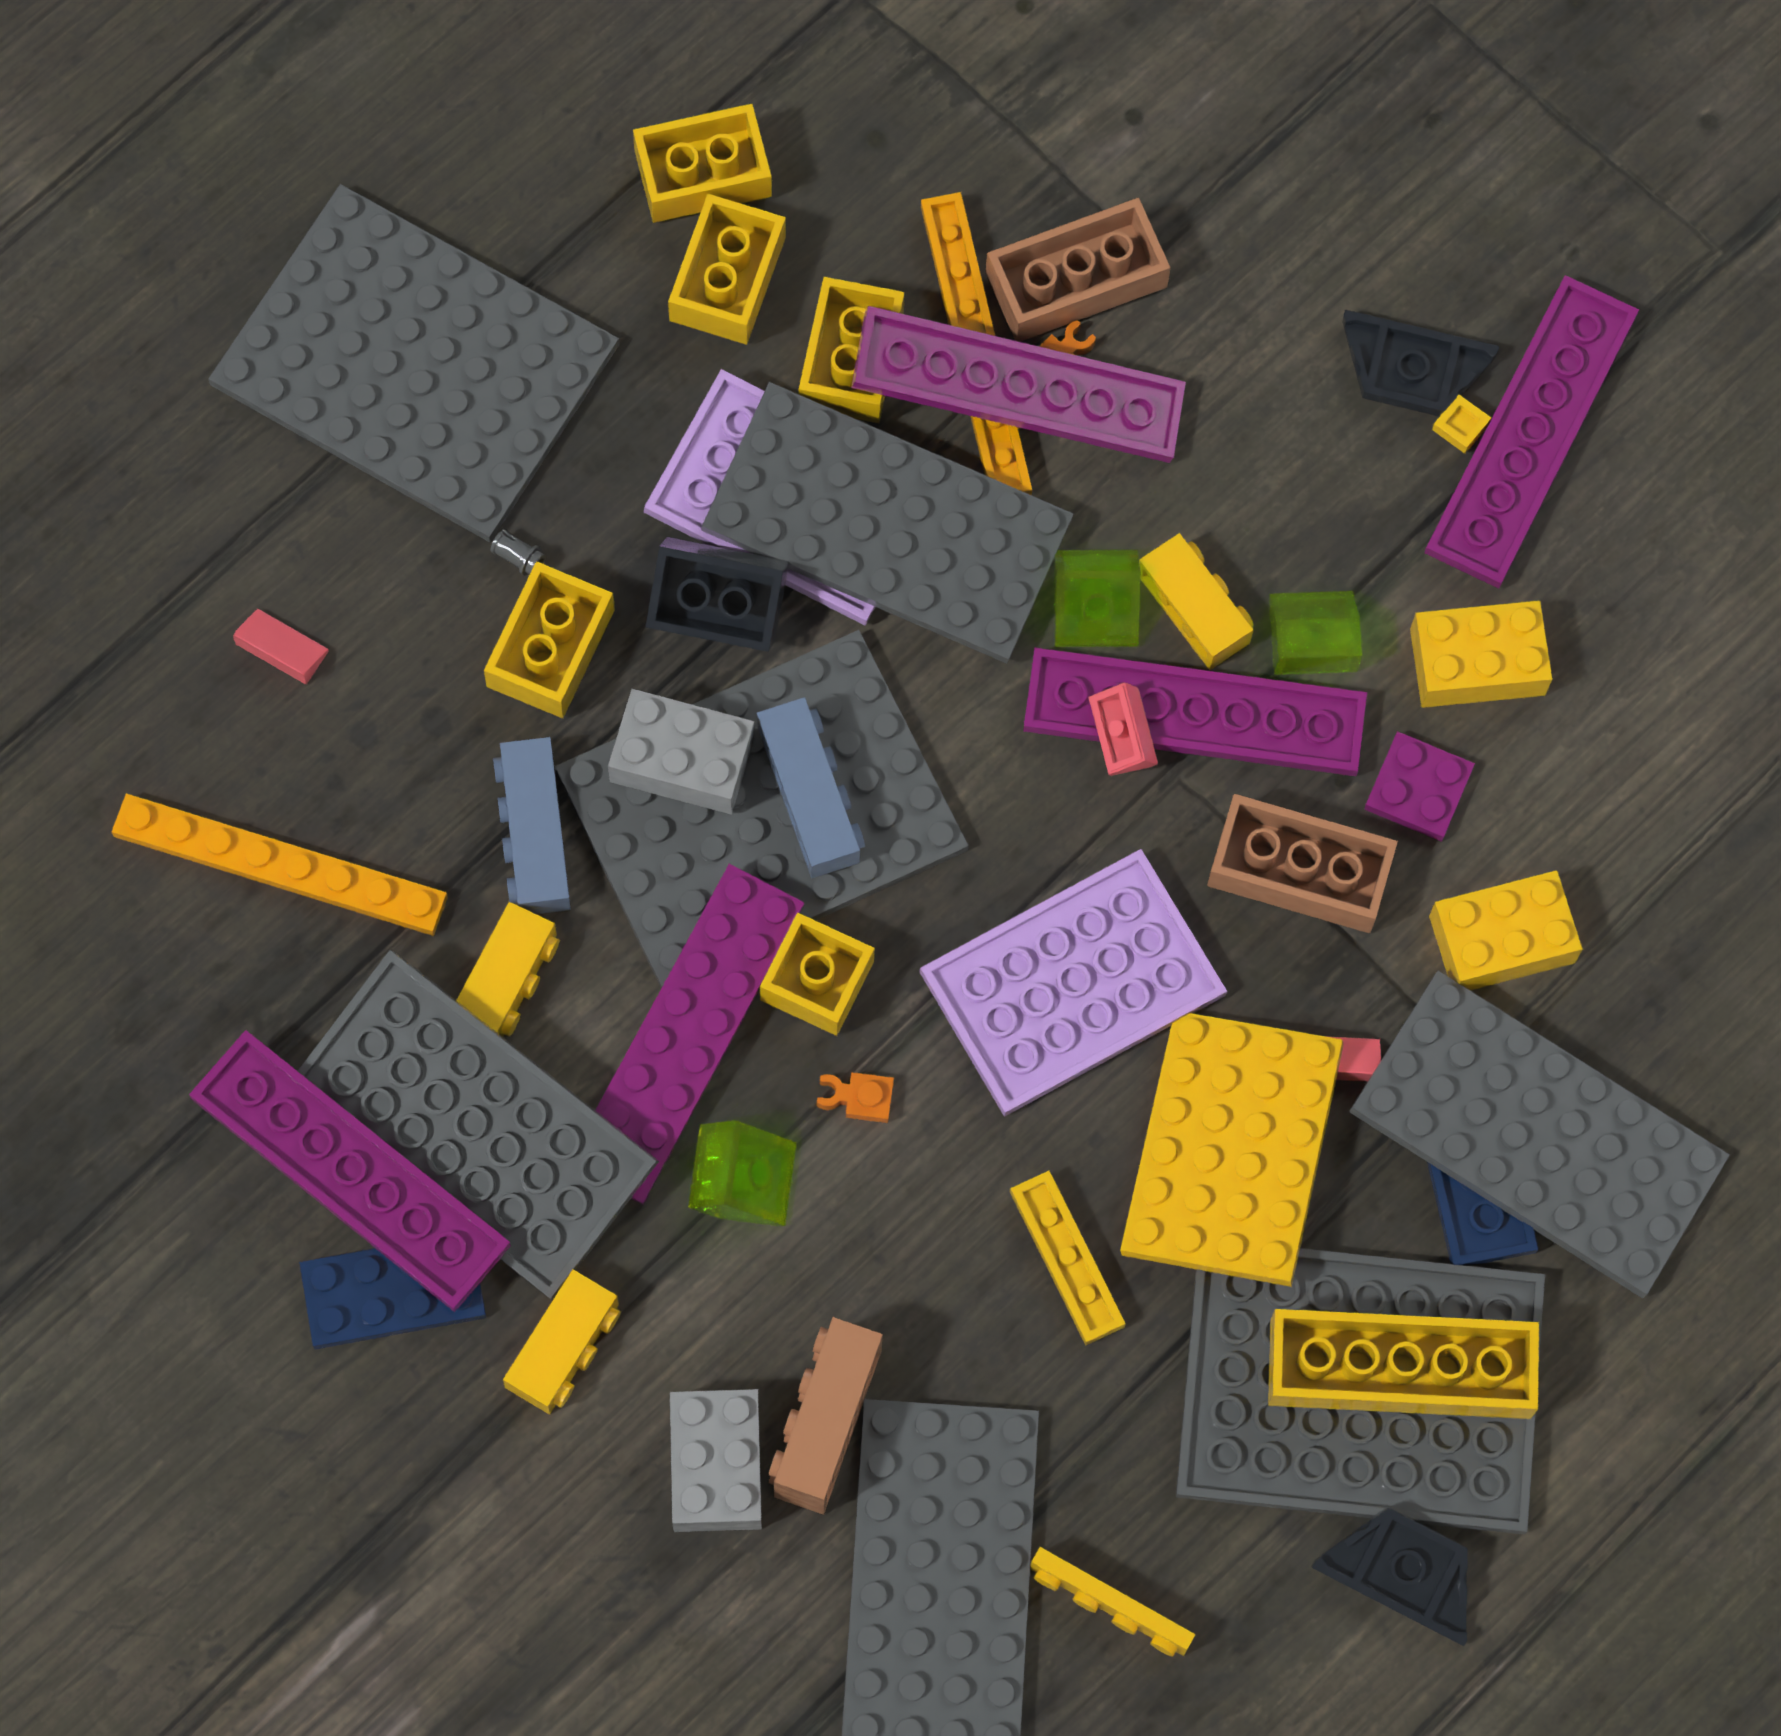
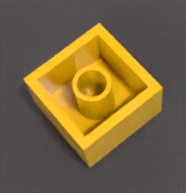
(817, 974)

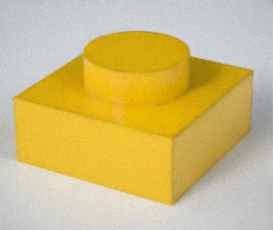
(1461, 424)

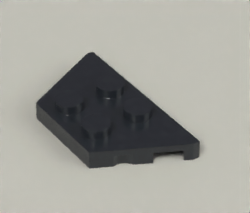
(1411, 363)
(1404, 1570)

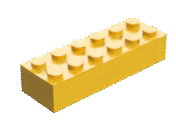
(1403, 1364)

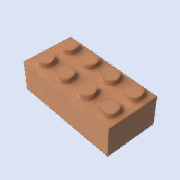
(1077, 270)
(1302, 863)
(828, 1414)

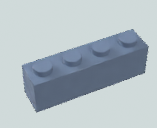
(808, 787)
(534, 826)

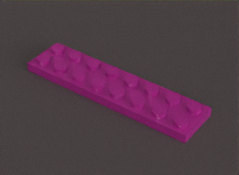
(1018, 384)
(1531, 432)
(1204, 711)
(697, 1014)
(350, 1170)

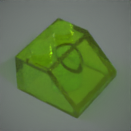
(1096, 598)
(1315, 632)
(742, 1173)

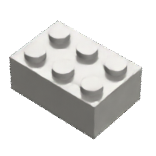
(681, 751)
(715, 1460)

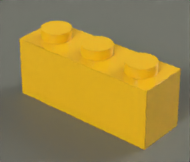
(1196, 600)
(509, 968)
(562, 1342)

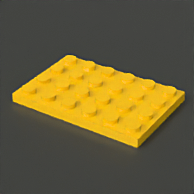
(1232, 1148)

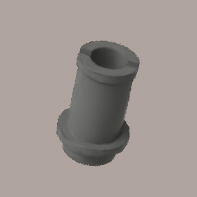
(517, 552)

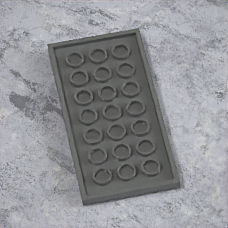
(887, 522)
(479, 1120)
(1540, 1134)
(940, 1570)

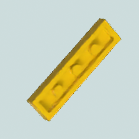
(1067, 1258)
(1095, 1594)

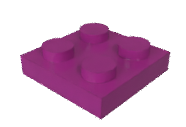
(1419, 786)

